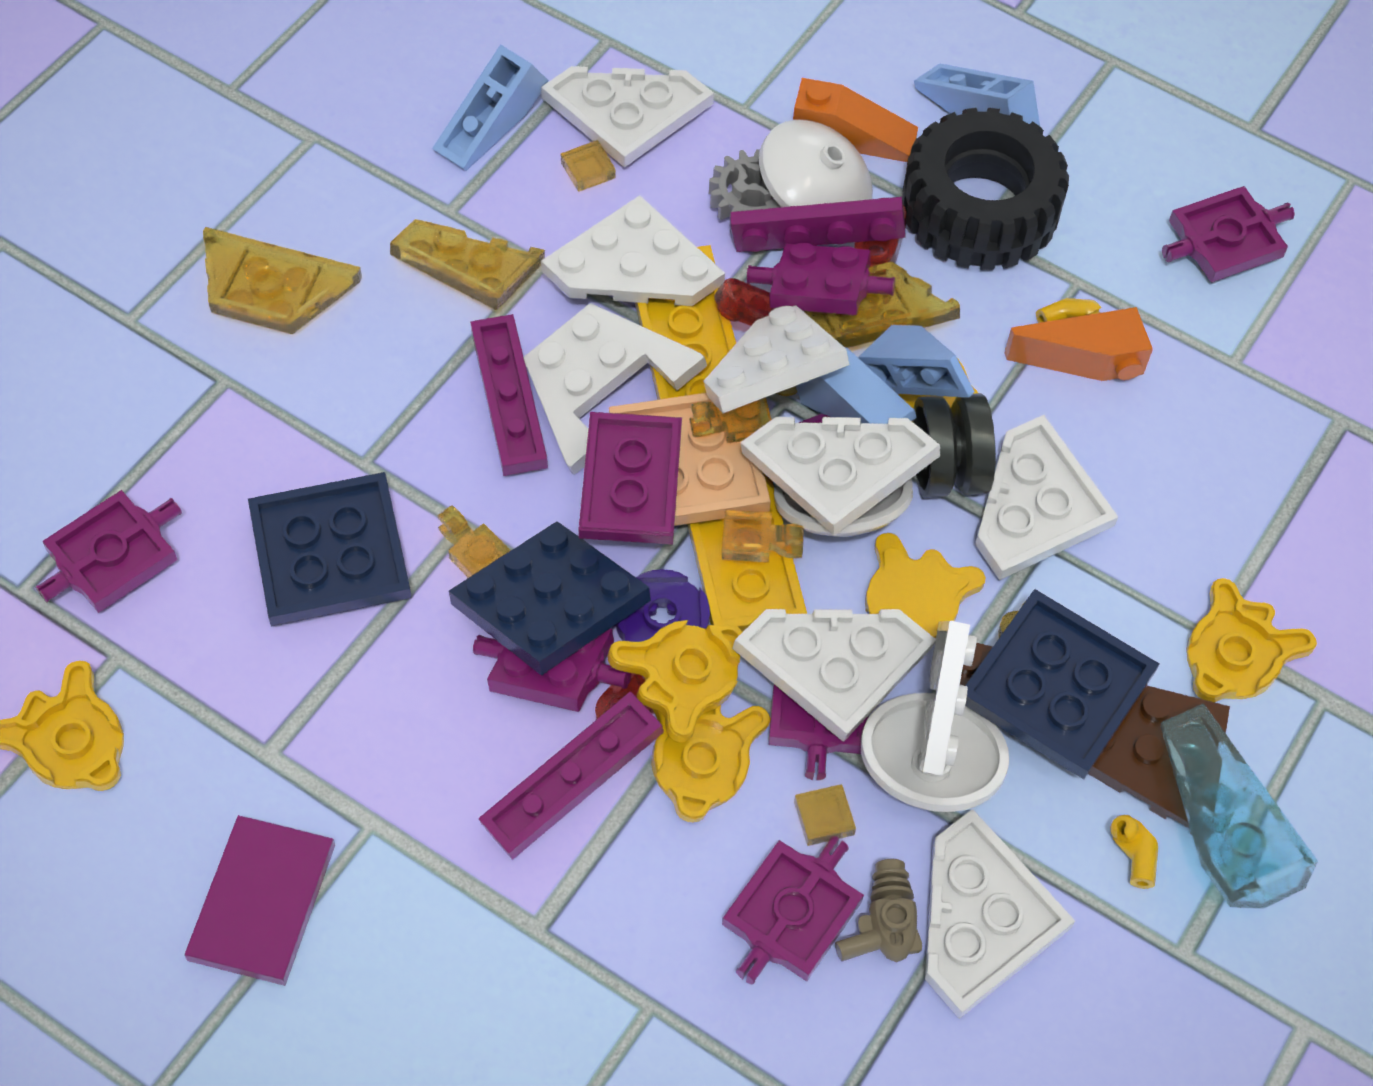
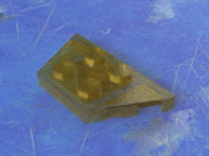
(271, 282)
(909, 305)

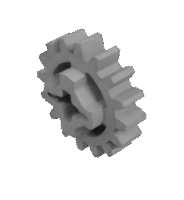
(747, 186)

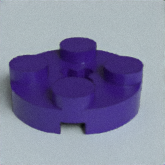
(670, 591)

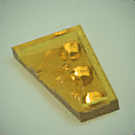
(471, 266)

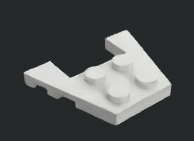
(589, 361)

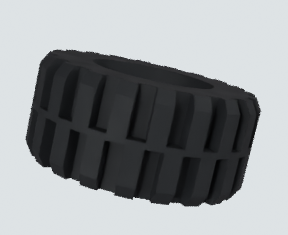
(993, 149)

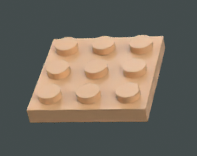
(711, 471)

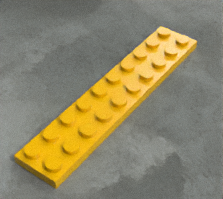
(734, 589)

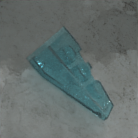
(1233, 819)

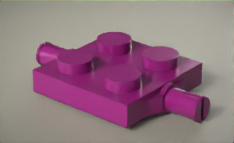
(1228, 233)
(821, 278)
(109, 550)
(561, 686)
(798, 729)
(792, 910)

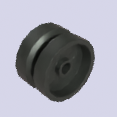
(964, 441)

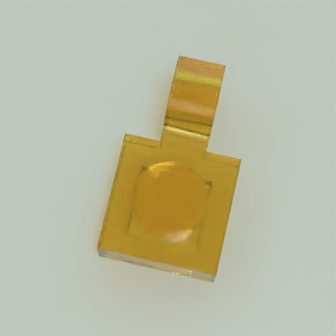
(736, 424)
(752, 536)
(471, 548)

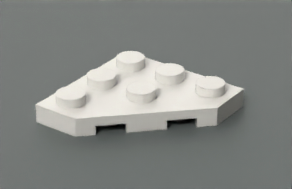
(627, 107)
(633, 258)
(774, 357)
(839, 464)
(1038, 501)
(950, 653)
(835, 659)
(983, 915)

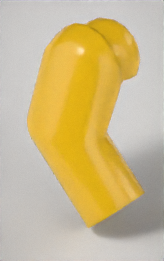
(1067, 309)
(1139, 847)

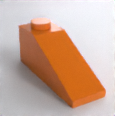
(860, 120)
(1086, 346)

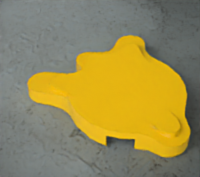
(921, 588)
(1238, 649)
(684, 671)
(68, 737)
(708, 765)

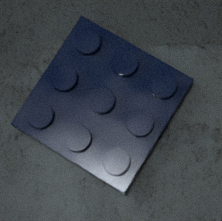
(328, 549)
(549, 597)
(1059, 683)

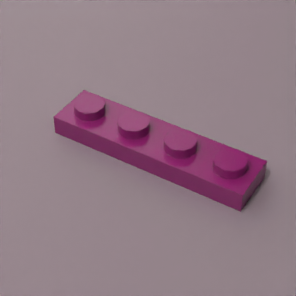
(818, 224)
(508, 395)
(571, 775)

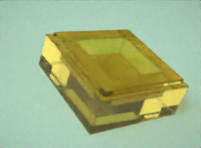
(587, 165)
(824, 814)

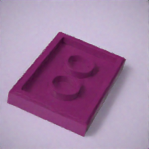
(630, 478)
(260, 900)

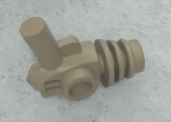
(891, 919)

